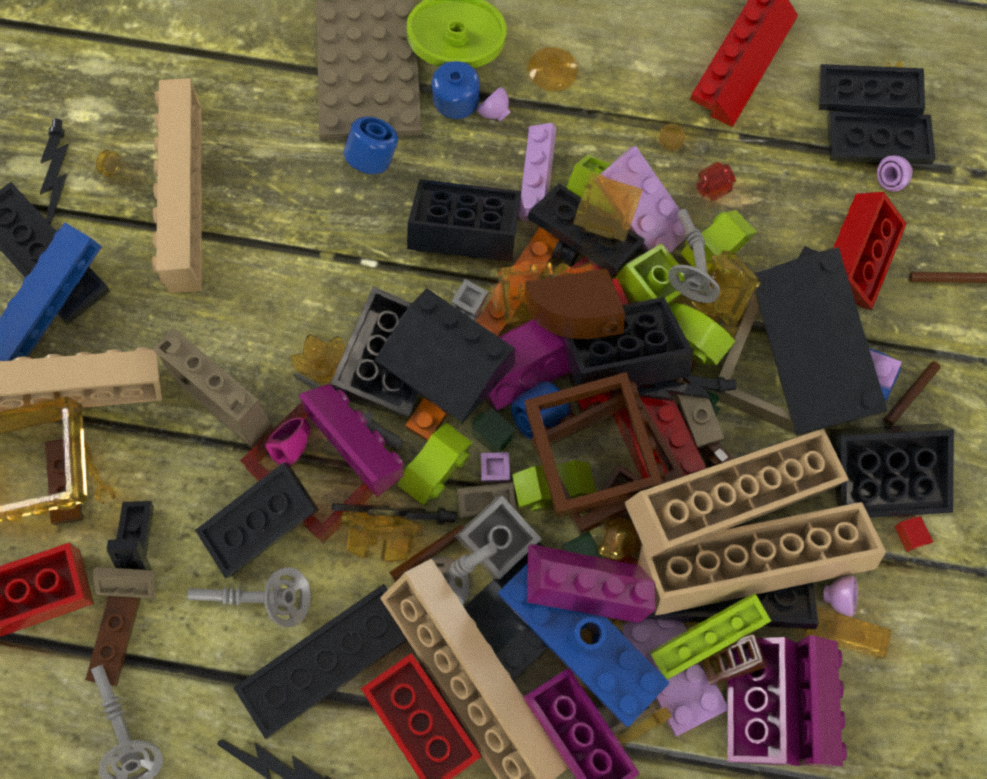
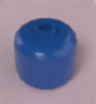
(455, 89)
(370, 145)
(551, 416)

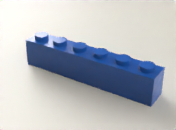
(45, 291)

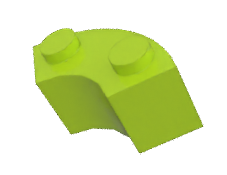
(727, 233)
(703, 334)
(435, 464)
(533, 489)

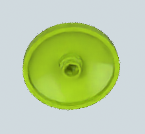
(456, 31)

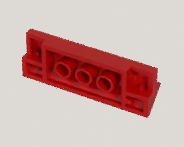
(744, 58)

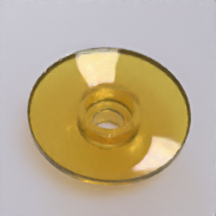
(552, 76)

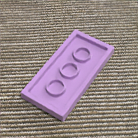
(656, 212)
(688, 694)

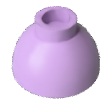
(495, 105)
(894, 173)
(842, 595)

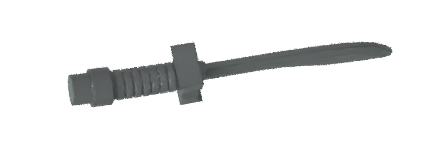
(391, 439)

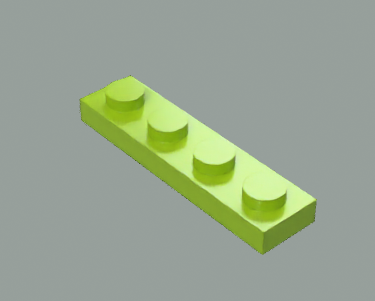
(710, 636)

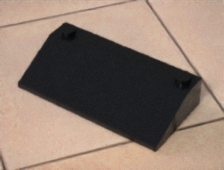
(818, 342)

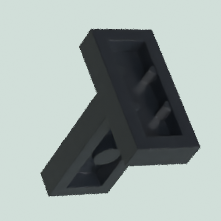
(133, 534)

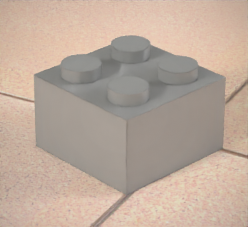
(505, 529)

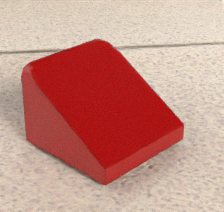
(913, 533)

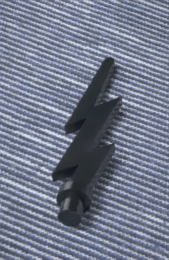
(57, 155)
(694, 387)
(440, 516)
(268, 761)

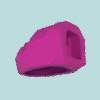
(289, 441)

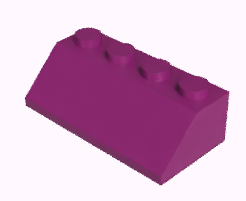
(537, 359)
(352, 438)
(589, 584)
(820, 703)
(766, 708)
(579, 730)

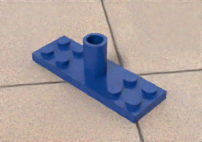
(607, 667)

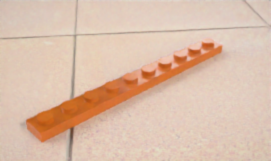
(539, 250)

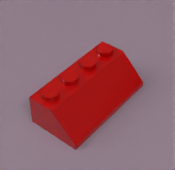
(869, 244)

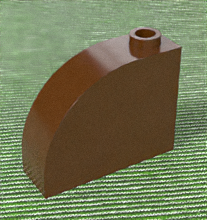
(576, 305)

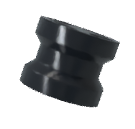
(565, 253)

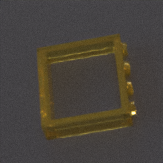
(42, 413)

